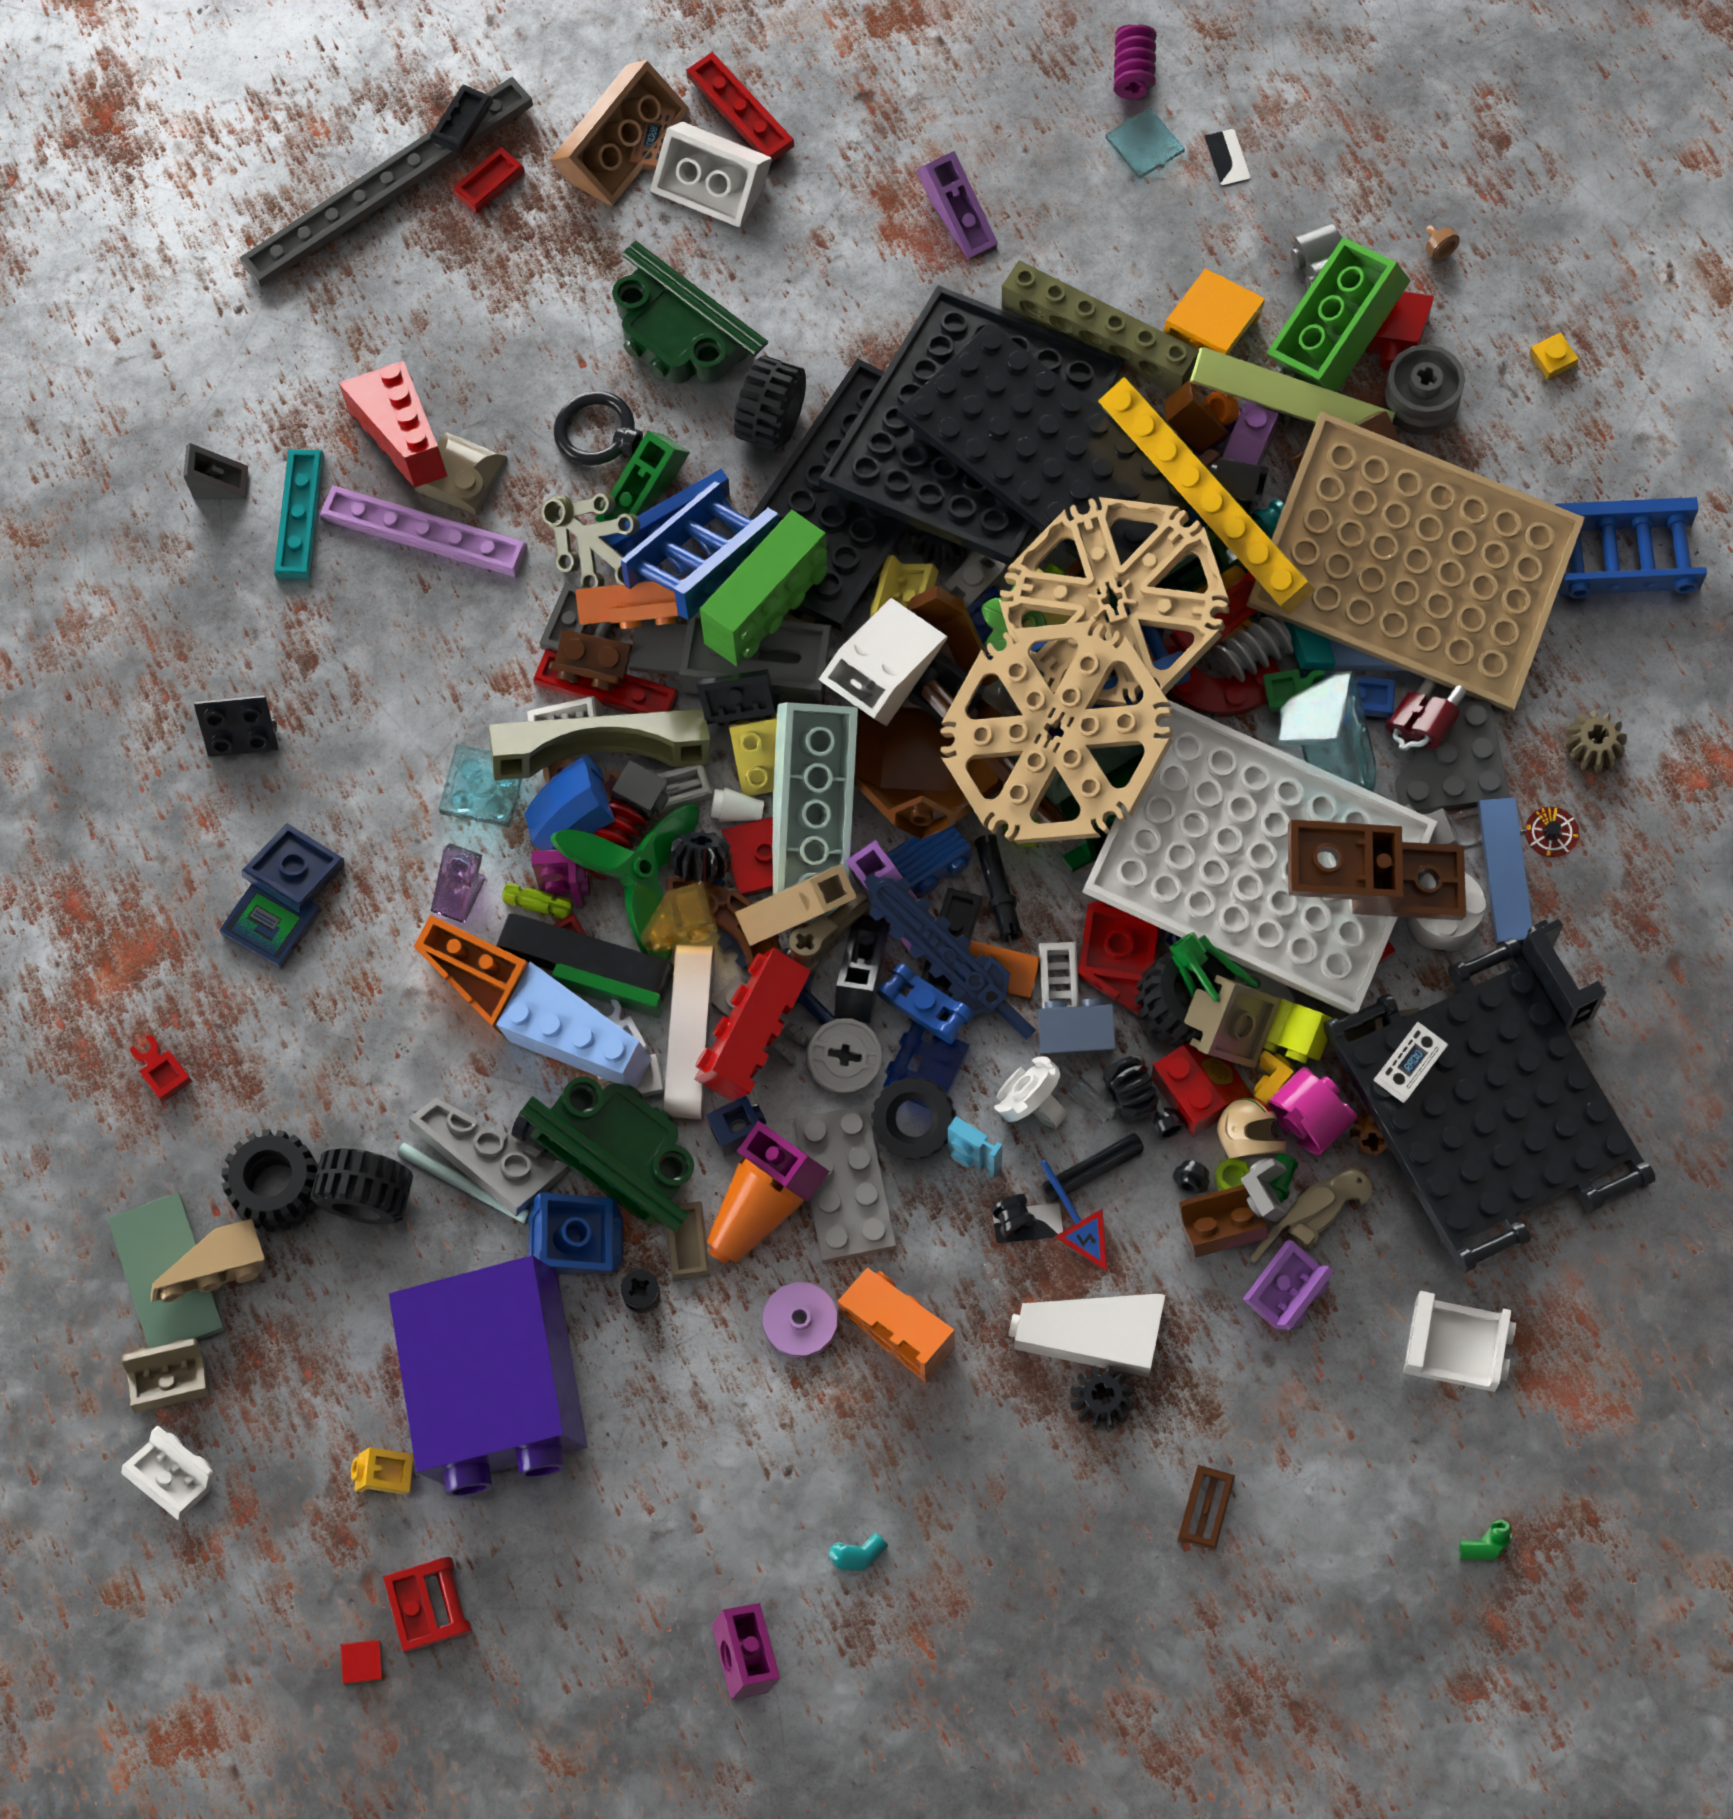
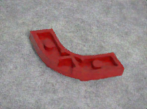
(1220, 695)

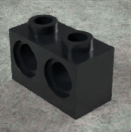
(1241, 478)

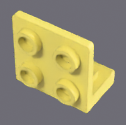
(754, 754)

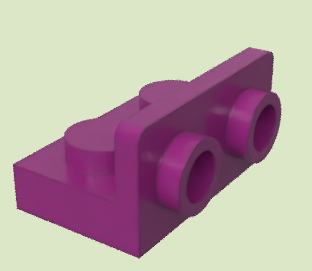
(558, 874)

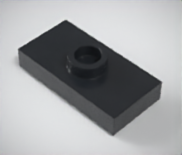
(461, 119)

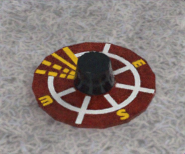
(1552, 831)

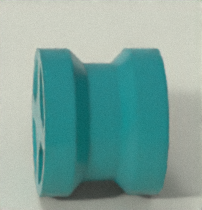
(1268, 518)

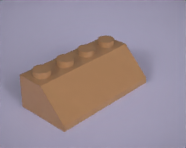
(601, 144)

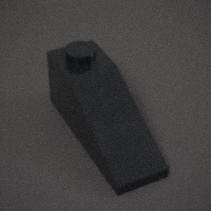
(861, 969)

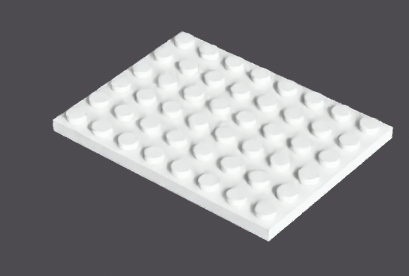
(1214, 859)

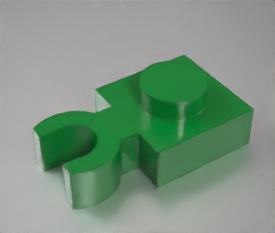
(1285, 684)

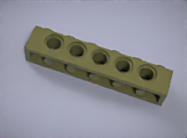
(1088, 320)

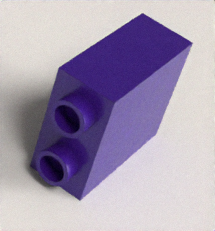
(488, 1375)

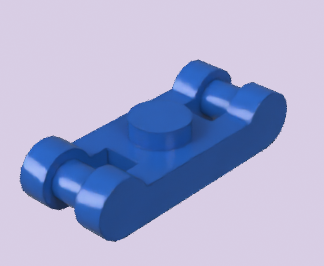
(925, 1004)

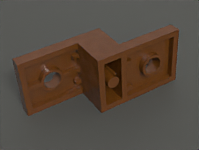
(1376, 870)

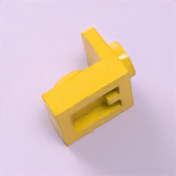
(1280, 1072)
(382, 1471)

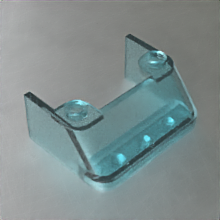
(1331, 729)

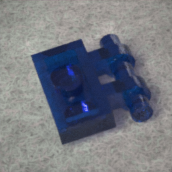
(939, 1063)

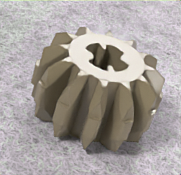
(1601, 730)

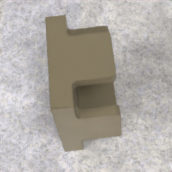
(1235, 1024)

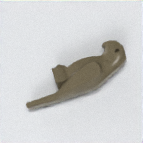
(1318, 1210)

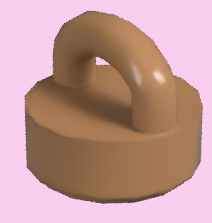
(1441, 243)

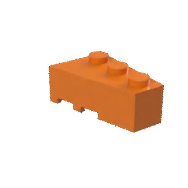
(474, 967)

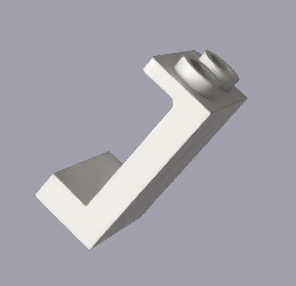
(1458, 1343)

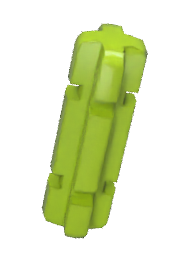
(537, 900)

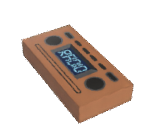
(650, 133)

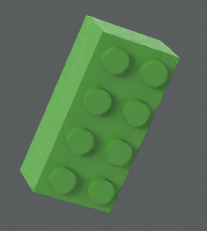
(1339, 315)
(764, 588)

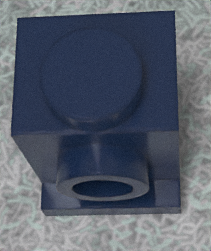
(724, 1118)

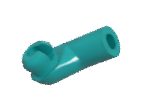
(856, 1557)

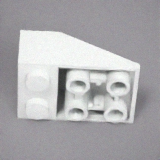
(883, 661)

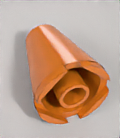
(749, 1212)

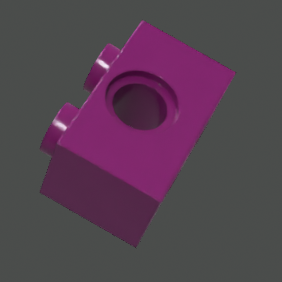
(783, 1161)
(745, 1651)

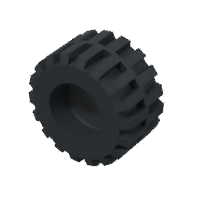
(769, 403)
(1160, 1002)
(251, 1161)
(361, 1186)

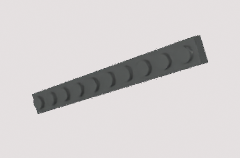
(373, 191)

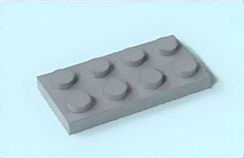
(851, 1200)

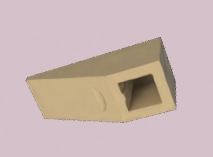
(795, 905)
(220, 1257)

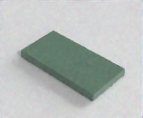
(148, 1245)

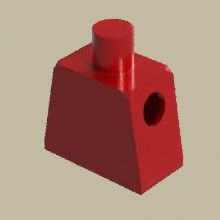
(1402, 327)

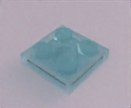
(472, 791)

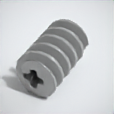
(1253, 647)

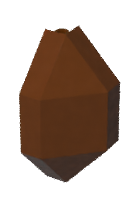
(902, 762)

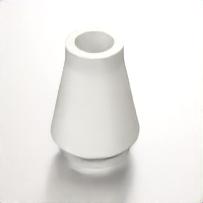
(735, 806)

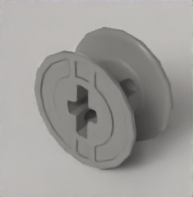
(859, 1042)

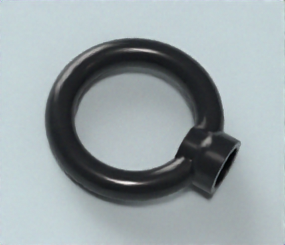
(624, 440)

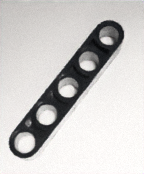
(550, 944)

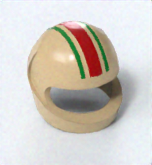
(1246, 1129)

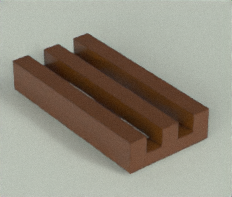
(1197, 1539)

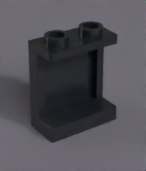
(1569, 1002)

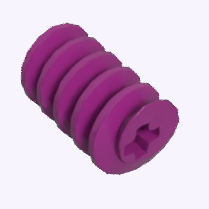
(1134, 61)

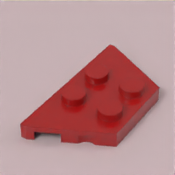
(1116, 952)

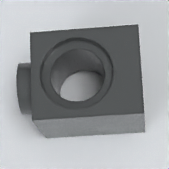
(641, 790)

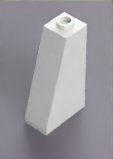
(1093, 1331)

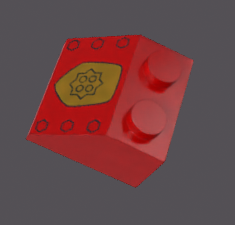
(1198, 1086)

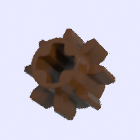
(1368, 1142)

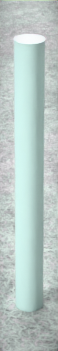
(454, 1178)

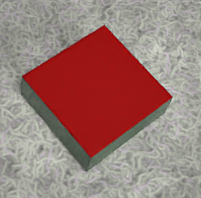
(362, 1662)

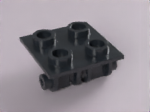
(237, 725)

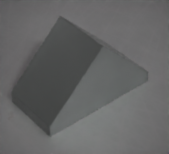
(214, 475)

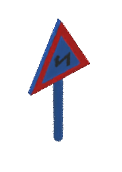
(1087, 1234)

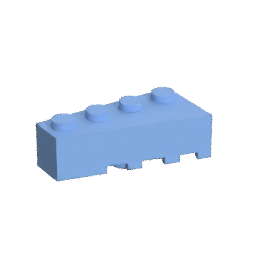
(567, 1029)

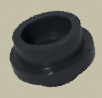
(1191, 1177)

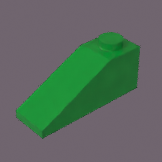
(646, 475)

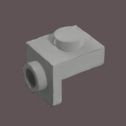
(1262, 1196)

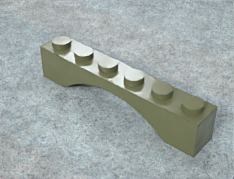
(669, 736)

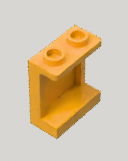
(1214, 313)

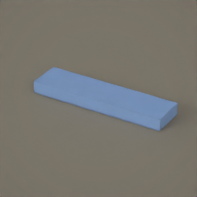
(1505, 869)

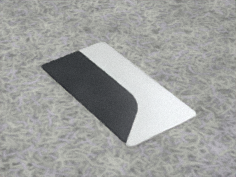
(1227, 157)
(1048, 1224)

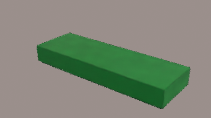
(607, 989)

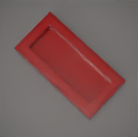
(488, 180)

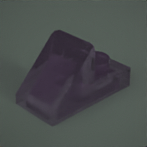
(457, 883)

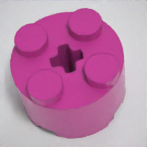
(1312, 1111)

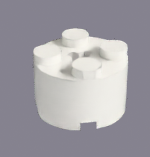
(1450, 934)

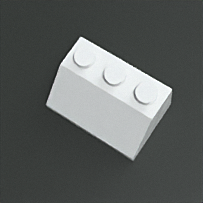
(709, 173)

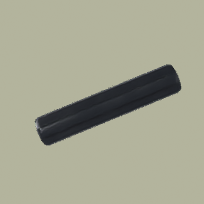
(1095, 1166)

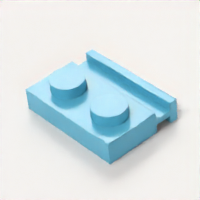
(971, 1147)

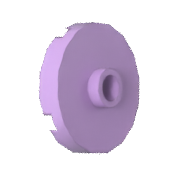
(800, 1339)

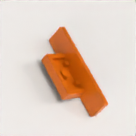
(627, 605)

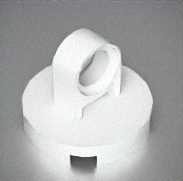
(1031, 1093)

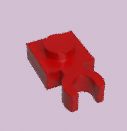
(162, 1072)

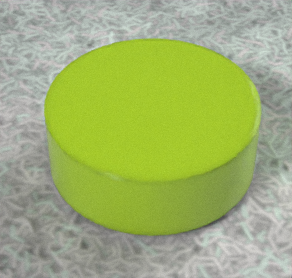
(1229, 1173)

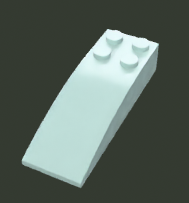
(812, 791)

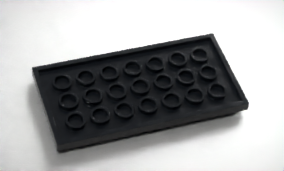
(1034, 439)
(855, 535)

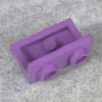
(1288, 1287)

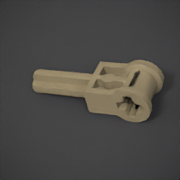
(819, 937)

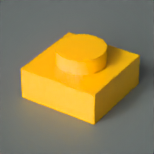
(1553, 356)

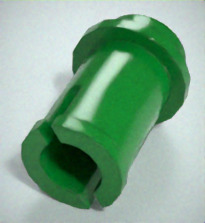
(1282, 1182)

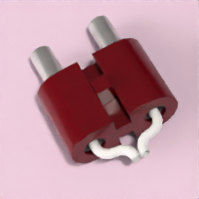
(1424, 719)

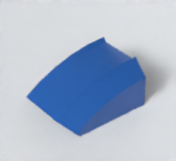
(569, 801)
(576, 1233)

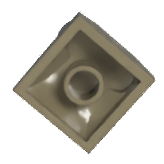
(470, 474)

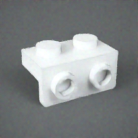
(169, 1473)

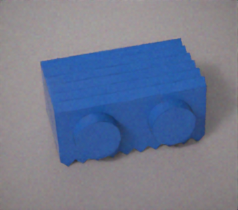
(931, 858)

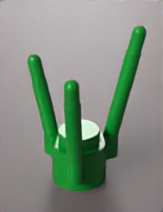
(1190, 954)

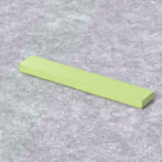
(1275, 389)

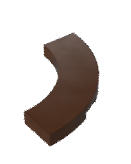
(724, 906)

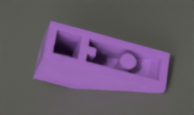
(957, 204)
(1252, 434)

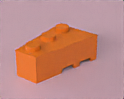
(898, 1323)

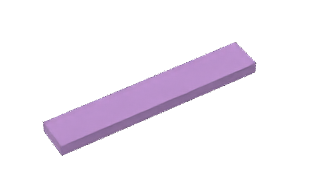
(423, 531)

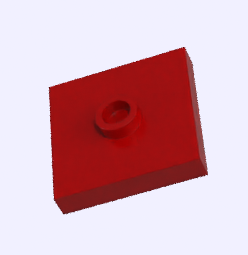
(751, 856)

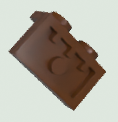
(591, 658)
(1220, 1221)

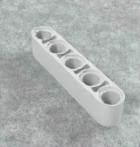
(688, 1030)

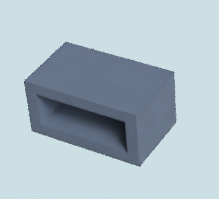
(1076, 1028)

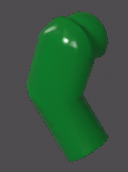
(1491, 1544)

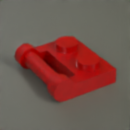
(414, 1609)

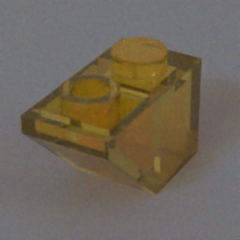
(680, 916)

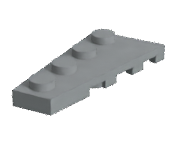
(486, 1156)

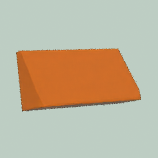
(1022, 967)

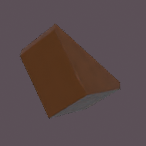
(1194, 418)

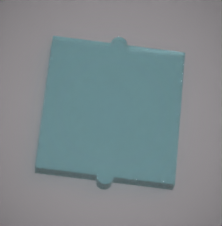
(1145, 143)

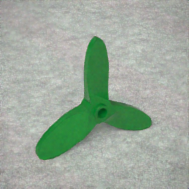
(634, 869)

